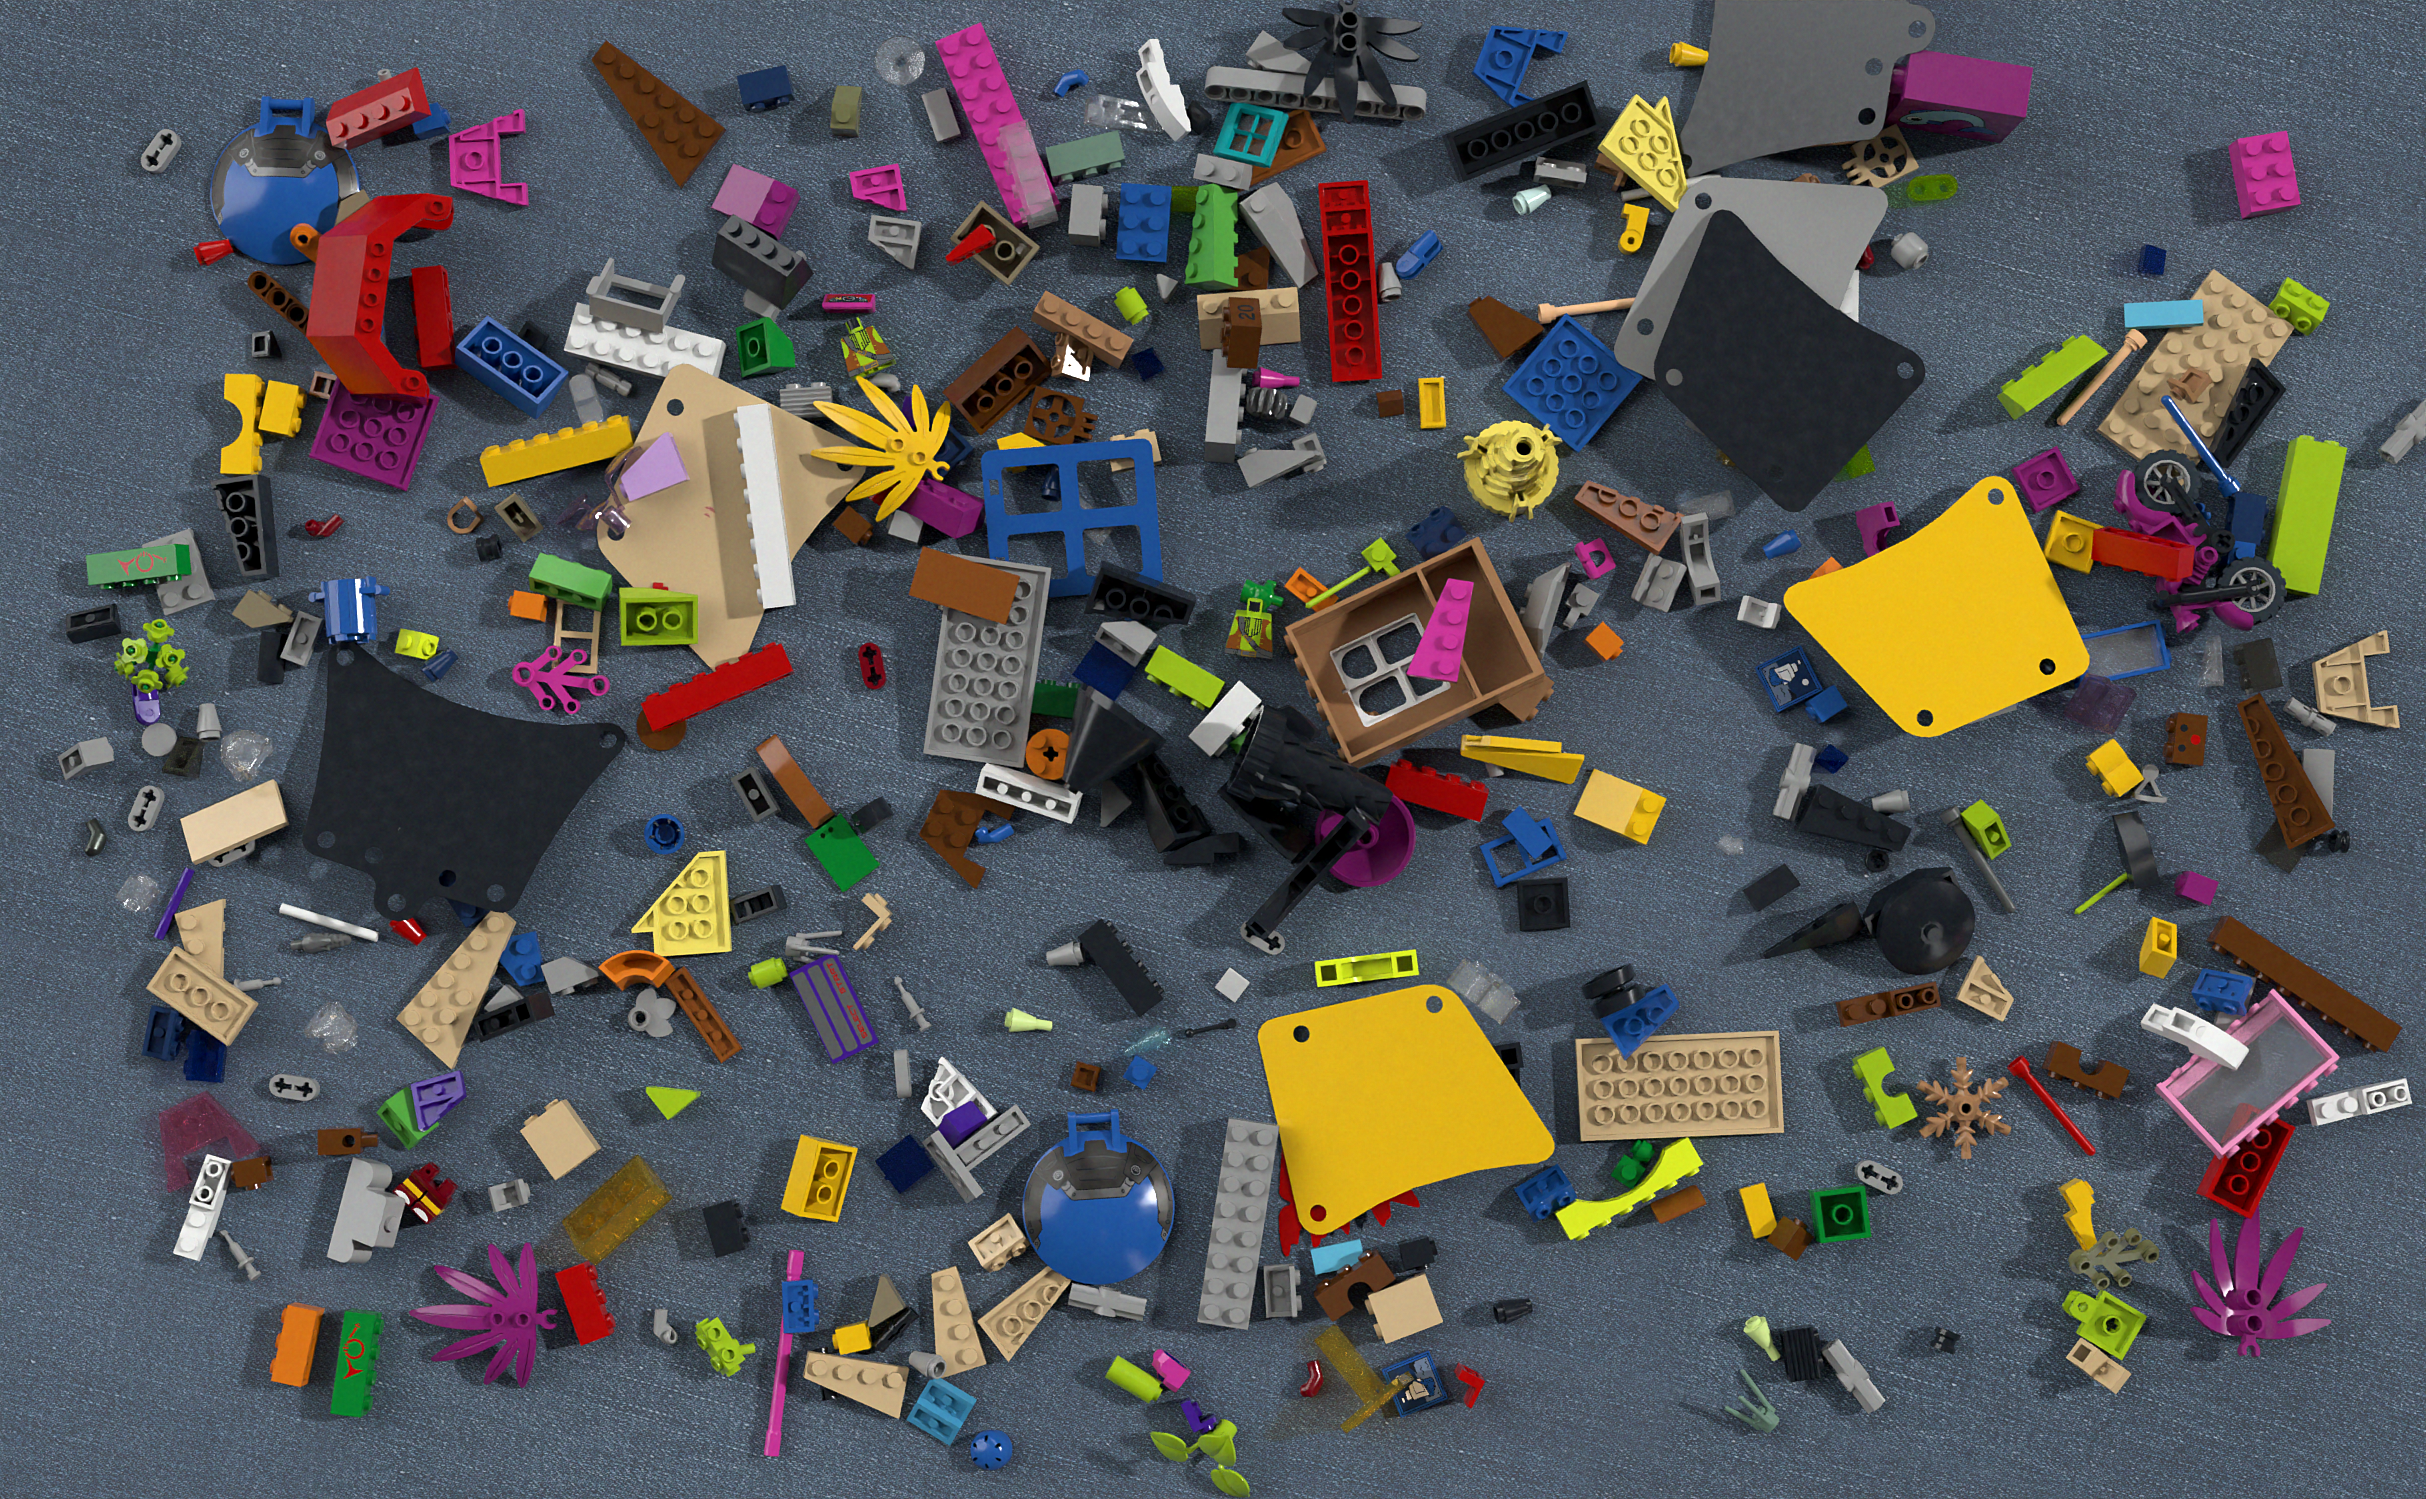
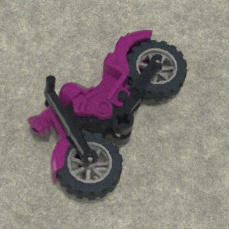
(2182, 522)

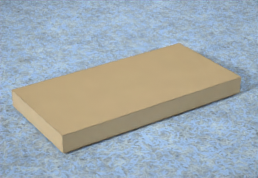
(234, 822)
(202, 995)

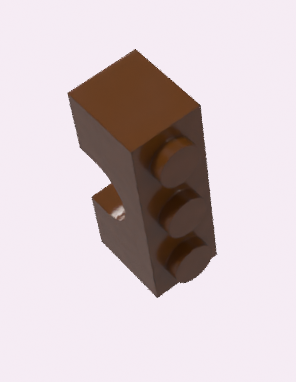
(2106, 1079)
(1369, 1269)

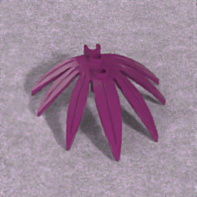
(2246, 1305)
(508, 1318)

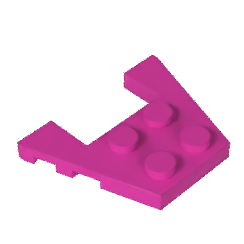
(477, 159)

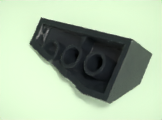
(1833, 926)

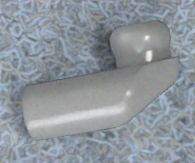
(886, 380)
(662, 1328)

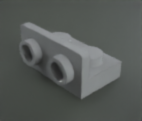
(1559, 173)
(1658, 583)

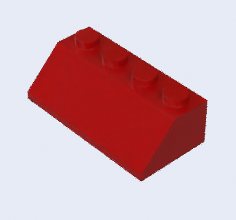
(378, 110)

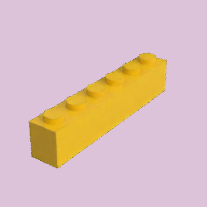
(557, 451)

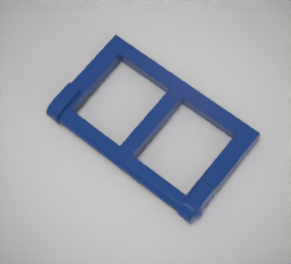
(1498, 881)

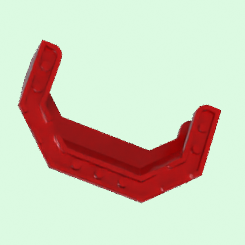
(353, 289)

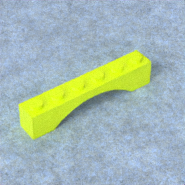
(1674, 1162)

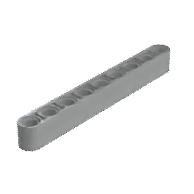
(1287, 91)

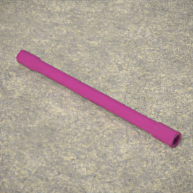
(773, 1434)

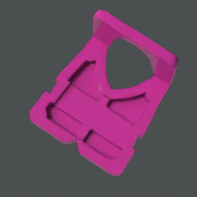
(1582, 552)

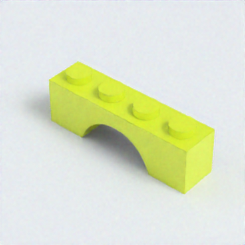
(1366, 968)

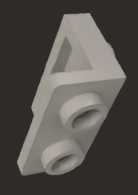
(1281, 1290)

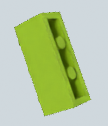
(1184, 678)

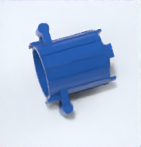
(350, 608)

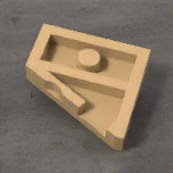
(1984, 991)

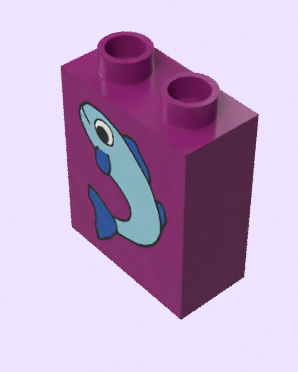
(1958, 95)

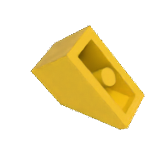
(2158, 948)

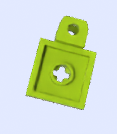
(2094, 1315)

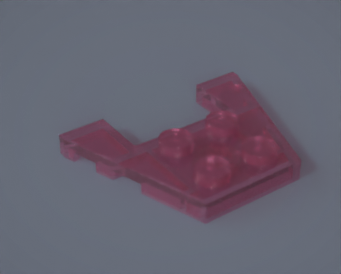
(194, 1126)

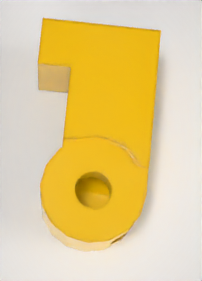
(1634, 230)

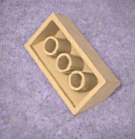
(1278, 315)

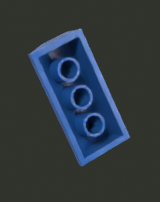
(510, 367)

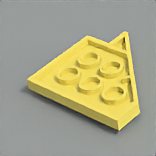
(1648, 150)
(693, 910)

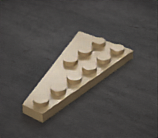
(453, 996)

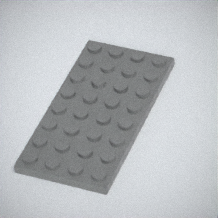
(988, 675)

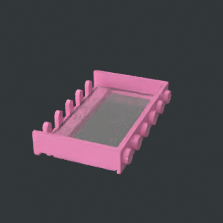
(2232, 1104)

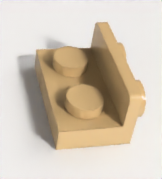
(999, 1243)

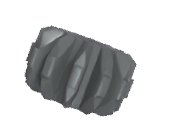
(1266, 403)

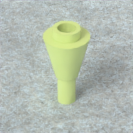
(1021, 1021)
(1758, 1330)

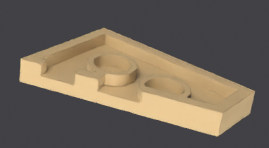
(203, 934)

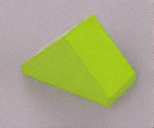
(671, 1100)

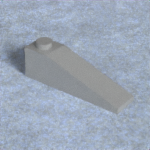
(1277, 227)

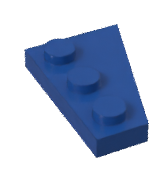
(1637, 1022)

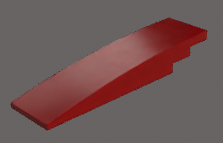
(1350, 280)

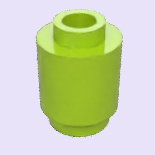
(1131, 305)
(767, 972)

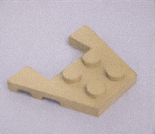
(2343, 685)

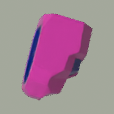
(1169, 1369)

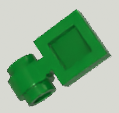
(1628, 1169)

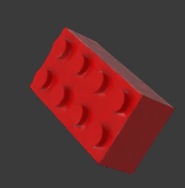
(2243, 1178)

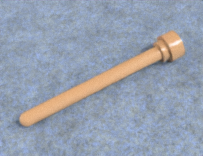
(1550, 312)
(2133, 341)

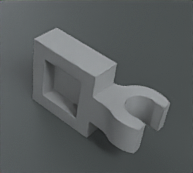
(1580, 603)

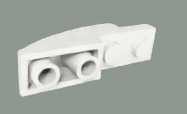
(1163, 99)
(2195, 1033)
(2358, 1101)
(205, 1207)

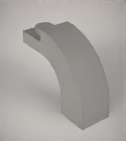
(1697, 558)

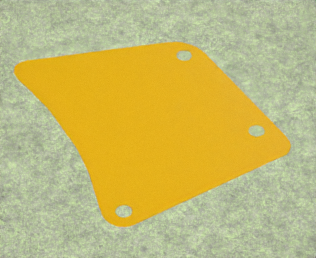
(1948, 616)
(1391, 1101)

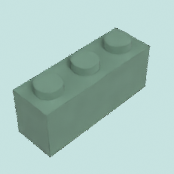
(1085, 157)

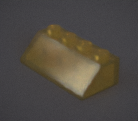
(616, 1210)

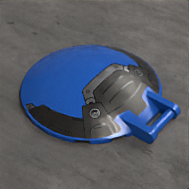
(279, 178)
(1098, 1204)

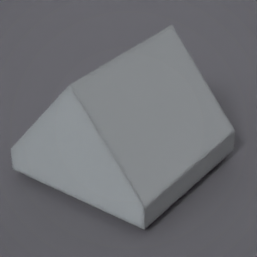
(1166, 287)

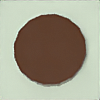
(662, 740)

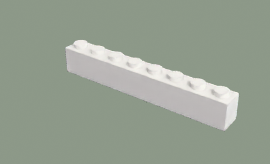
(766, 506)

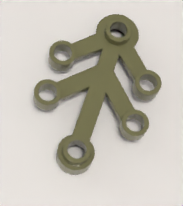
(2083, 1261)

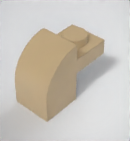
(2098, 1366)

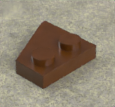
(1252, 270)

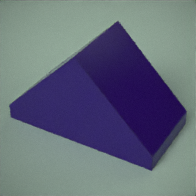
(961, 1124)

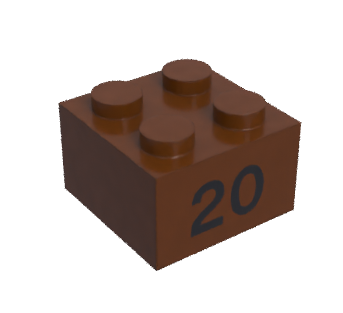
(1241, 332)

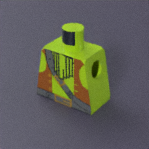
(864, 350)
(1251, 632)

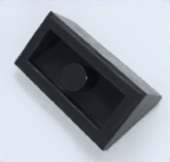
(93, 624)
(270, 664)
(1771, 887)

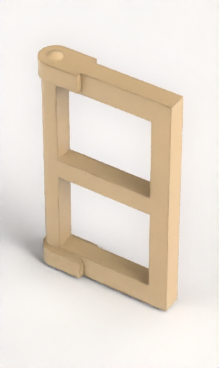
(595, 636)

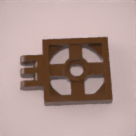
(1077, 424)

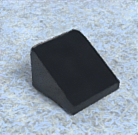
(1199, 117)

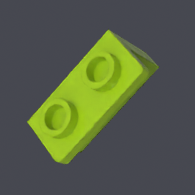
(2299, 306)

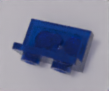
(205, 1057)

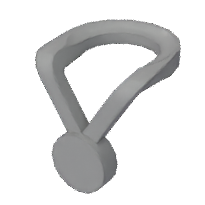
(2149, 773)

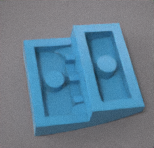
(941, 1410)

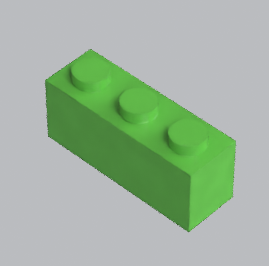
(570, 582)

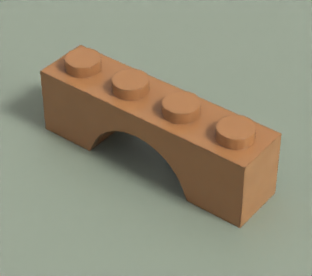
(1101, 338)

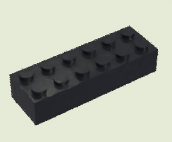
(1522, 131)

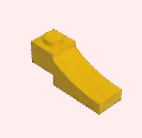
(2079, 1199)

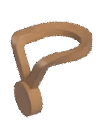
(476, 522)

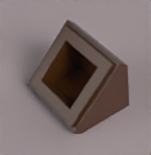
(1390, 403)

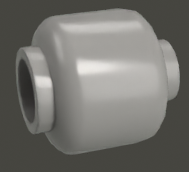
(1909, 250)

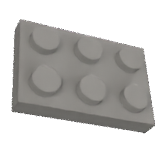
(194, 588)

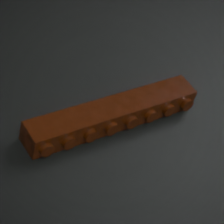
(2304, 984)

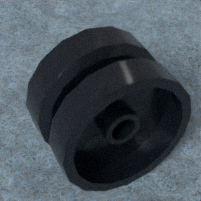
(1611, 987)

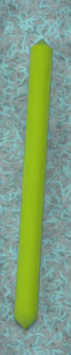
(1336, 588)
(2100, 894)

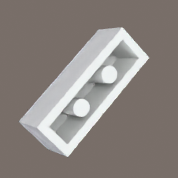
(1226, 720)

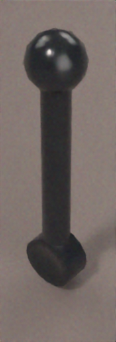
(1231, 1023)

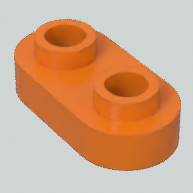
(309, 247)

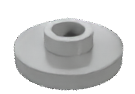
(159, 739)

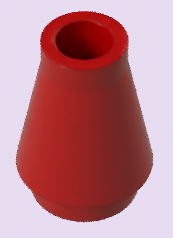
(212, 251)
(409, 930)

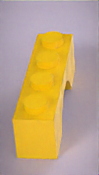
(242, 455)

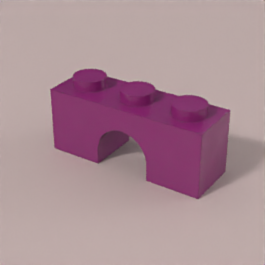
(1875, 524)

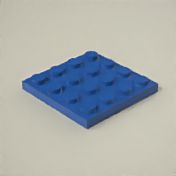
(1571, 383)

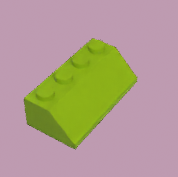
(2050, 375)

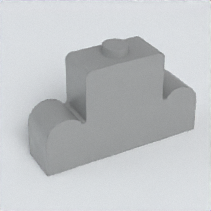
(366, 1213)

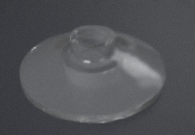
(896, 49)

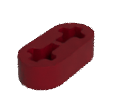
(866, 667)

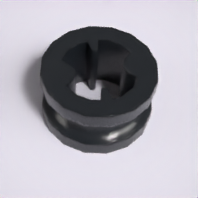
(2339, 841)
(1883, 857)

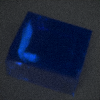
(2152, 260)

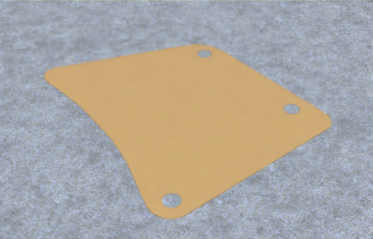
(713, 554)

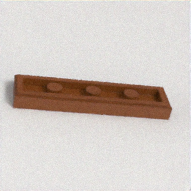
(703, 1014)

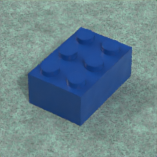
(1144, 223)

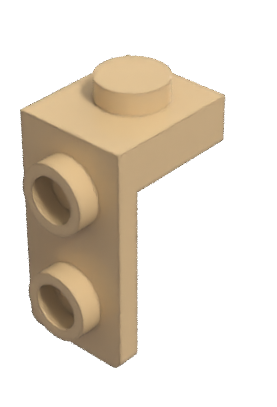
(877, 905)

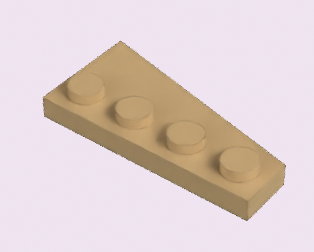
(1021, 1311)
(953, 1324)
(863, 1380)

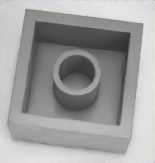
(1086, 215)

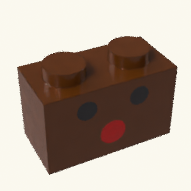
(2185, 739)

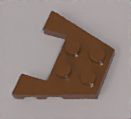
(953, 825)

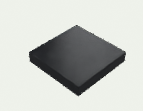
(1543, 903)

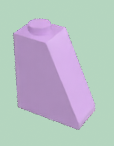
(655, 470)

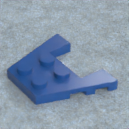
(1506, 58)

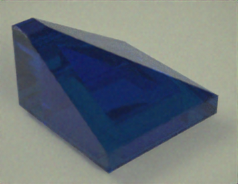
(1147, 363)

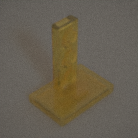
(1358, 1376)

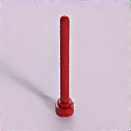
(2020, 1068)

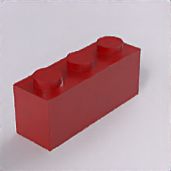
(585, 1302)

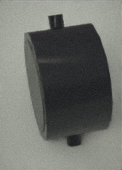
(872, 815)

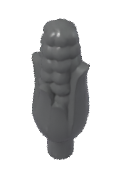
(319, 942)

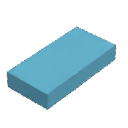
(1336, 1255)

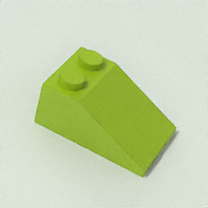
(657, 617)

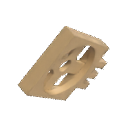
(1862, 169)

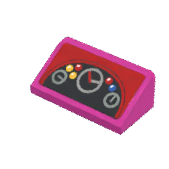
(849, 303)

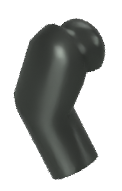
(97, 839)

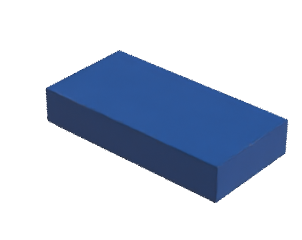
(1527, 832)

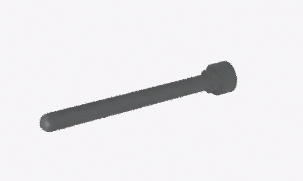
(1953, 819)

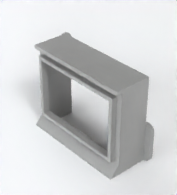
(628, 312)

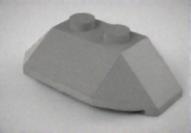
(1542, 606)

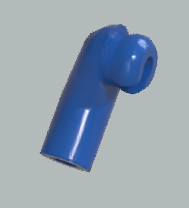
(1069, 79)

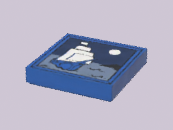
(1788, 678)
(1423, 1390)

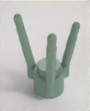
(1763, 1417)

